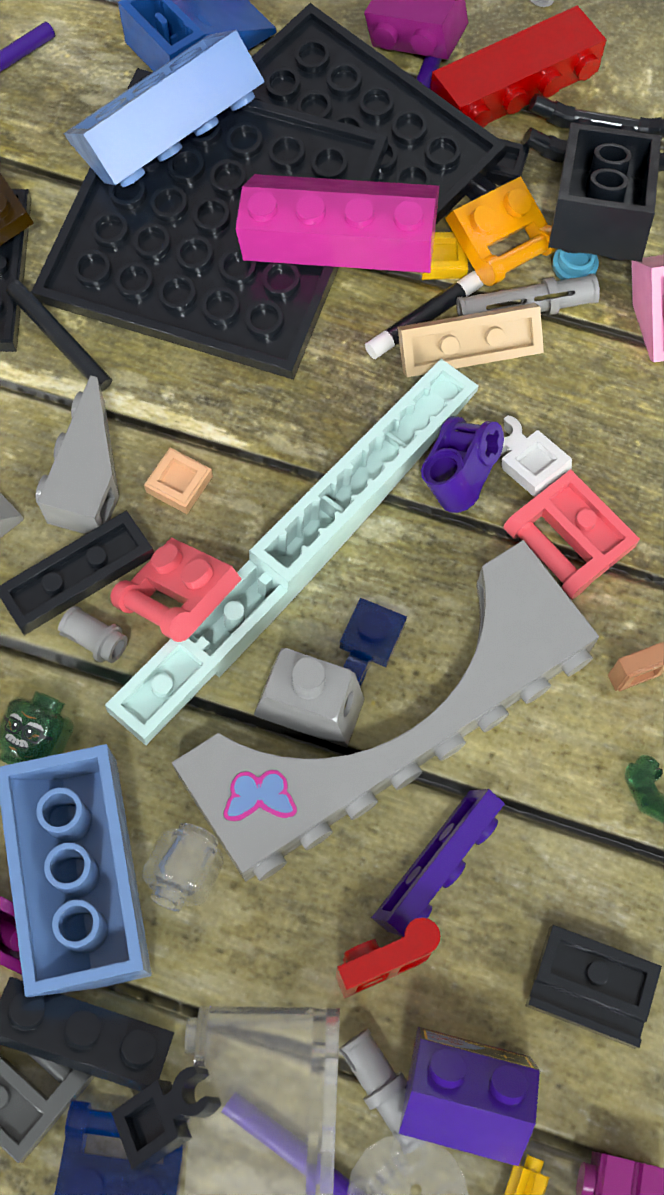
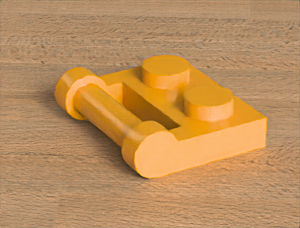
(495, 219)

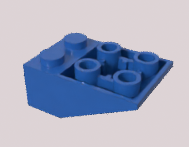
(168, 27)

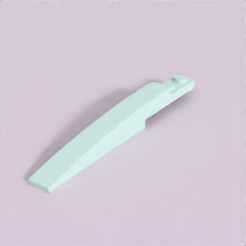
(293, 552)

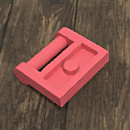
(582, 522)
(183, 575)

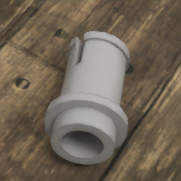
(103, 640)

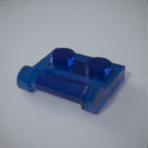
(109, 1175)

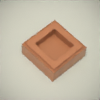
(638, 667)

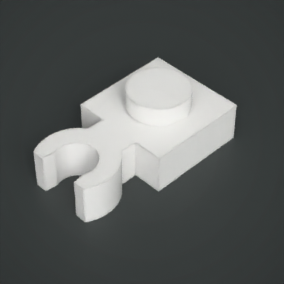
(532, 460)

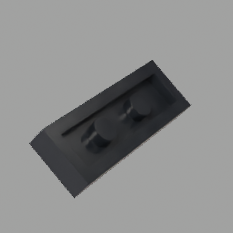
(75, 572)
(83, 1036)

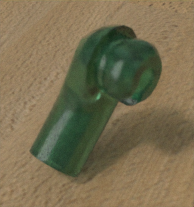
(641, 783)

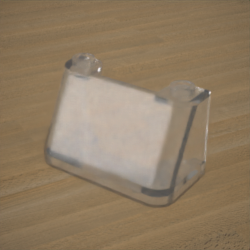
(276, 1098)

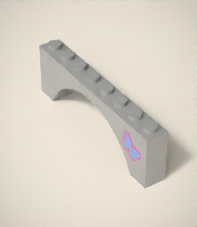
(274, 803)

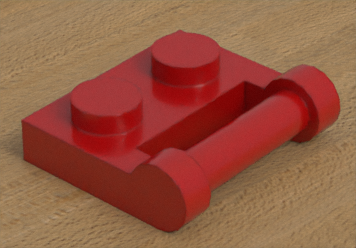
(370, 965)

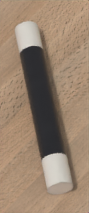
(425, 313)

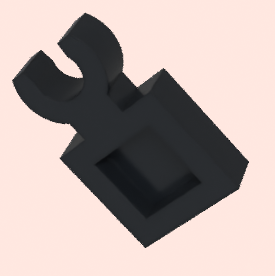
(156, 1117)

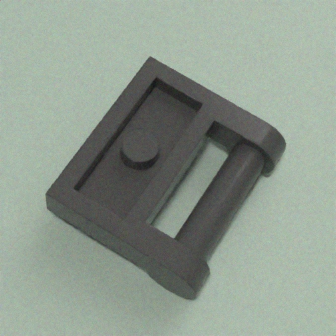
(27, 1111)

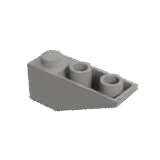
(83, 479)

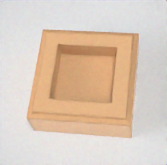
(178, 480)

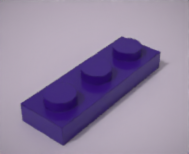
(440, 861)

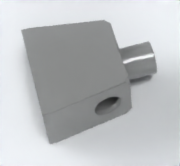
(311, 697)

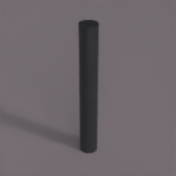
(57, 333)

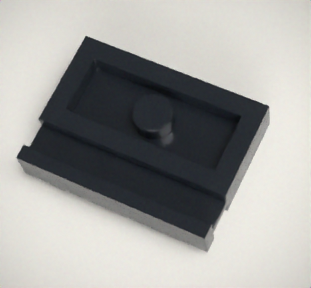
(594, 986)

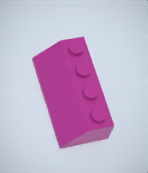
(338, 223)

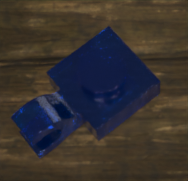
(371, 637)

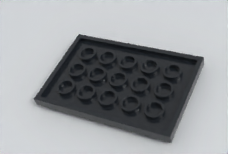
(339, 77)

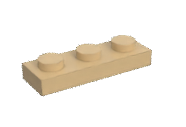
(471, 339)

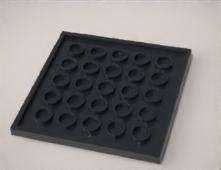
(168, 248)

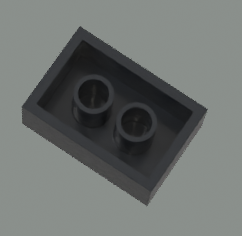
(606, 192)

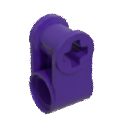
(461, 463)

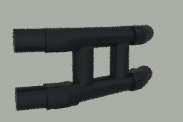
(563, 115)

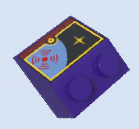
(470, 1096)

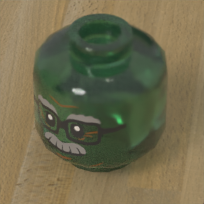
(33, 729)

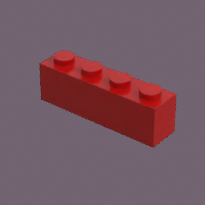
(513, 70)

